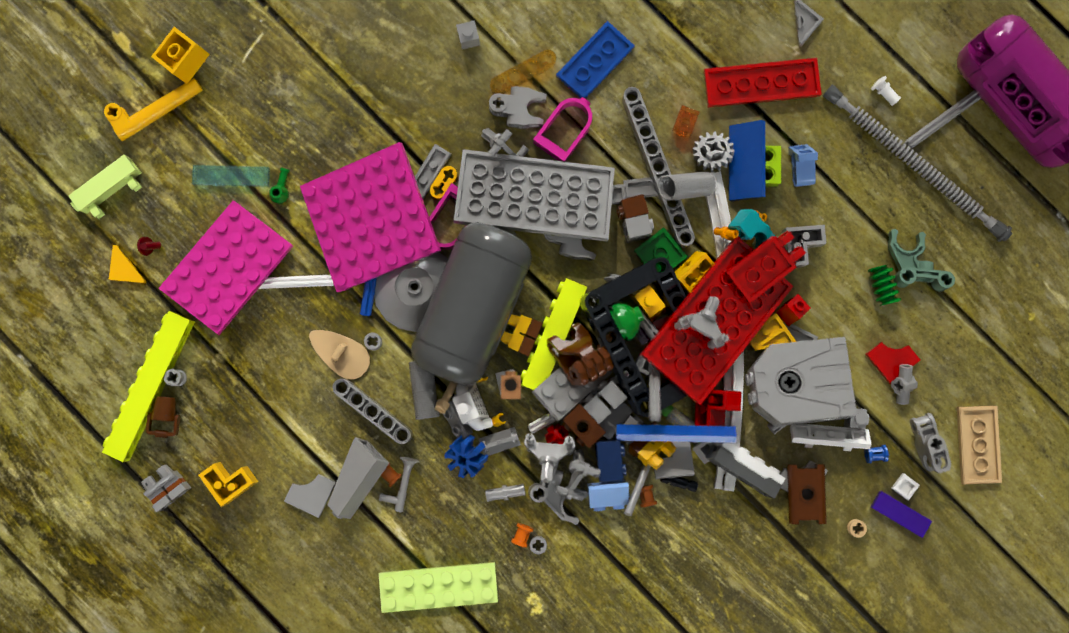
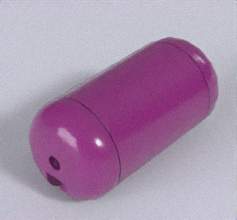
(1021, 86)

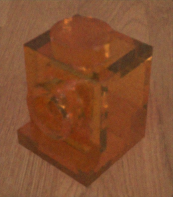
(685, 129)

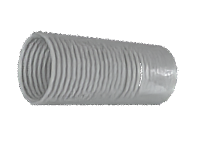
(687, 185)
(423, 392)

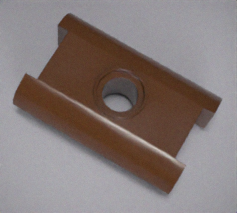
(813, 507)

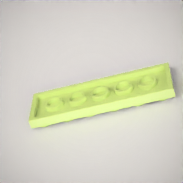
(438, 587)

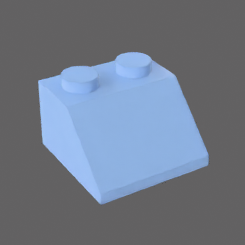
(608, 494)

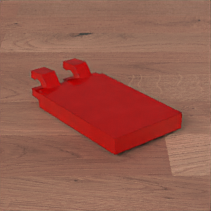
(765, 266)

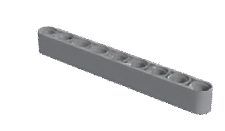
(657, 158)

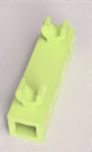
(104, 185)

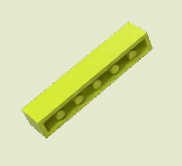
(559, 324)

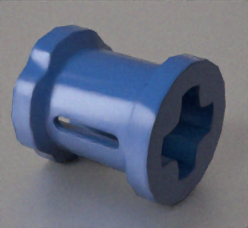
(876, 454)

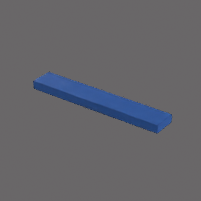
(676, 433)

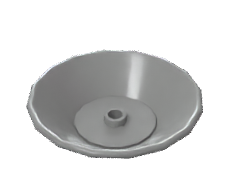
(398, 301)

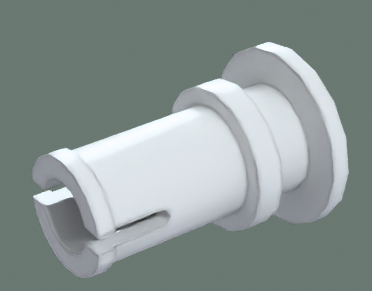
(886, 91)

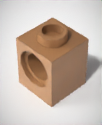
(506, 394)

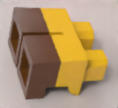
(525, 326)
(648, 451)

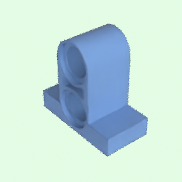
(803, 165)

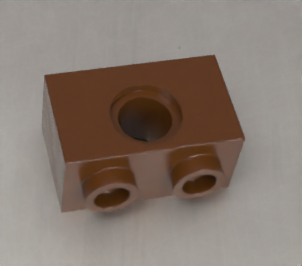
(632, 207)
(593, 431)

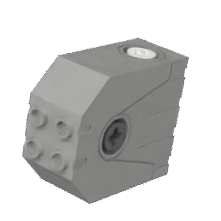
(816, 381)

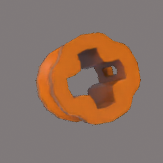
(522, 535)

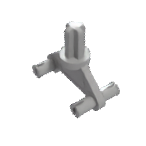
(497, 142)
(705, 323)
(548, 454)
(578, 469)

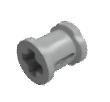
(180, 380)

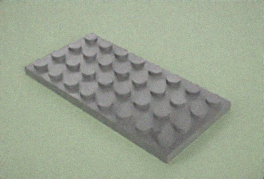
(535, 195)

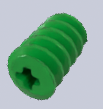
(884, 285)

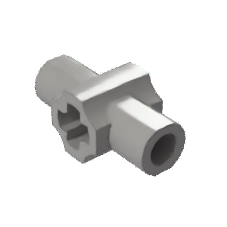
(904, 384)

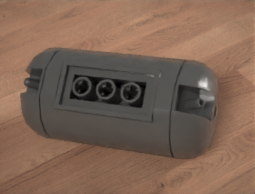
(471, 303)

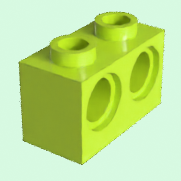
(773, 166)

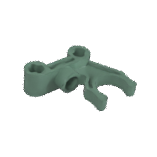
(916, 270)

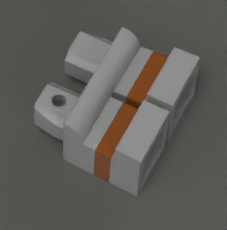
(165, 490)

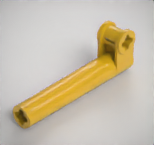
(128, 126)

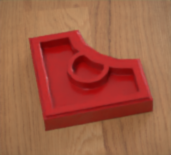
(889, 360)

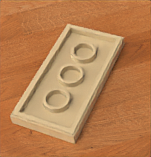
(979, 445)

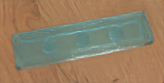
(231, 175)

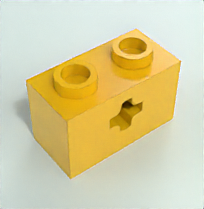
(693, 270)

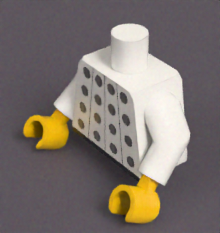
(472, 407)

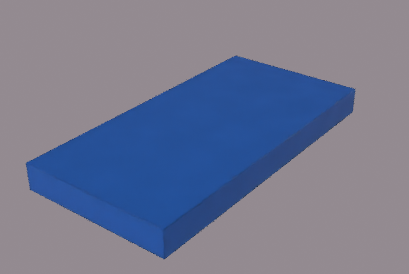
(595, 60)
(748, 162)

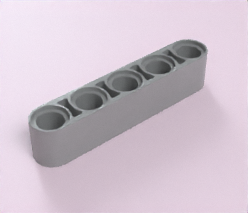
(363, 408)

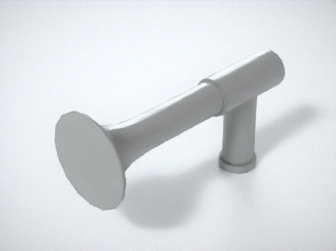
(400, 499)

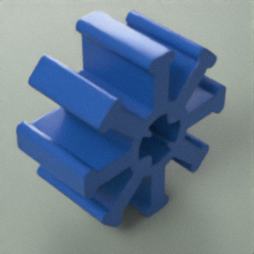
(466, 456)

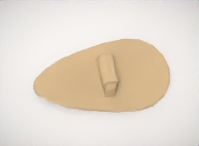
(341, 353)

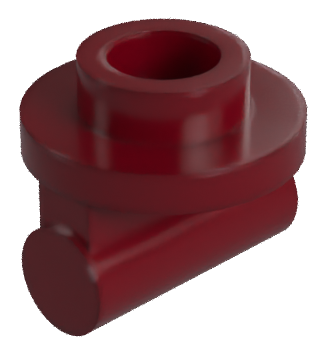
(146, 246)

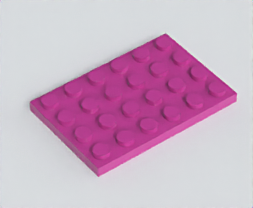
(226, 267)

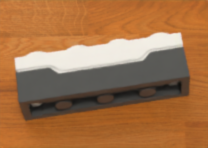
(746, 468)

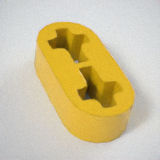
(440, 180)

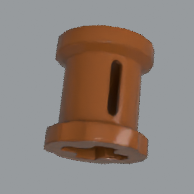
(390, 475)
(647, 497)

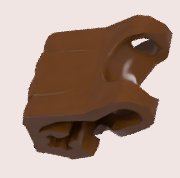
(578, 358)

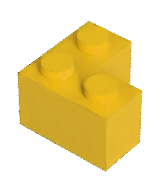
(226, 486)

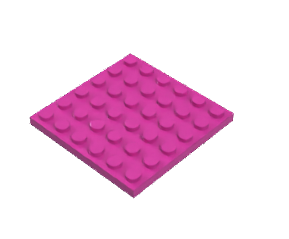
(370, 217)

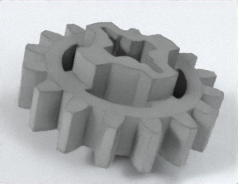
(713, 151)

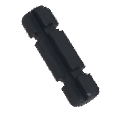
(681, 483)

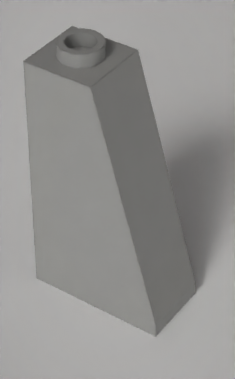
(356, 479)

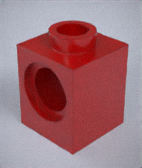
(793, 310)

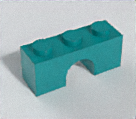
(750, 224)

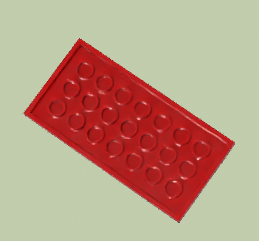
(685, 354)

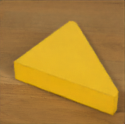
(122, 268)

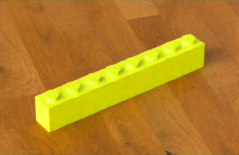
(149, 384)

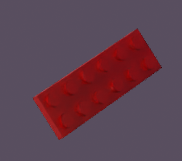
(762, 82)

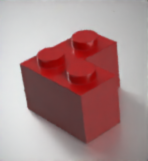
(713, 408)

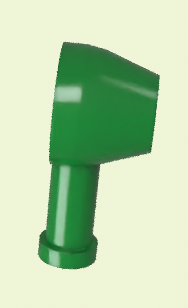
(284, 194)

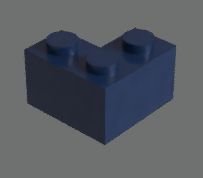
(609, 460)

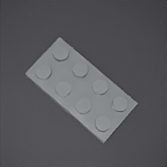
(560, 396)

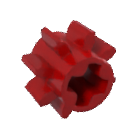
(556, 434)

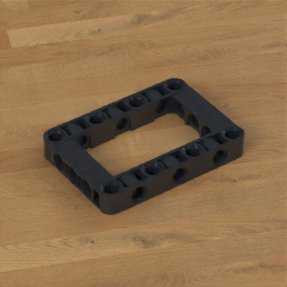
(603, 322)

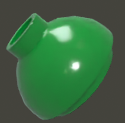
(627, 319)

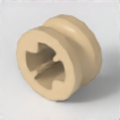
(859, 533)

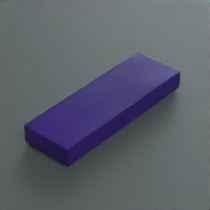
(901, 514)

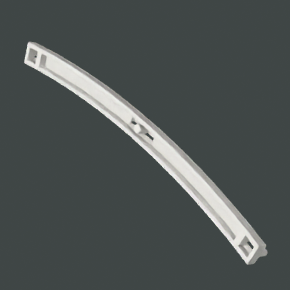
(734, 377)

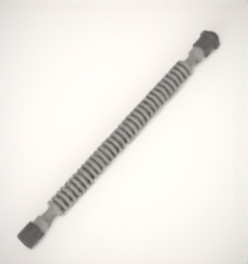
(995, 226)

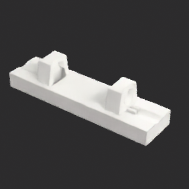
(830, 436)

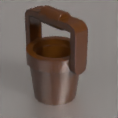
(163, 410)

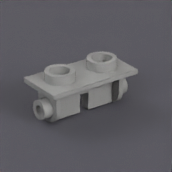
(458, 428)
(500, 441)

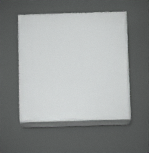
(905, 486)

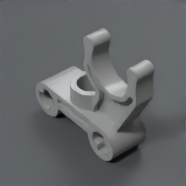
(552, 499)

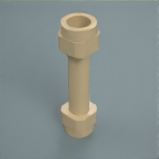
(442, 404)

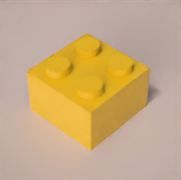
(180, 55)

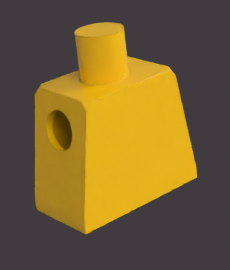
(649, 302)

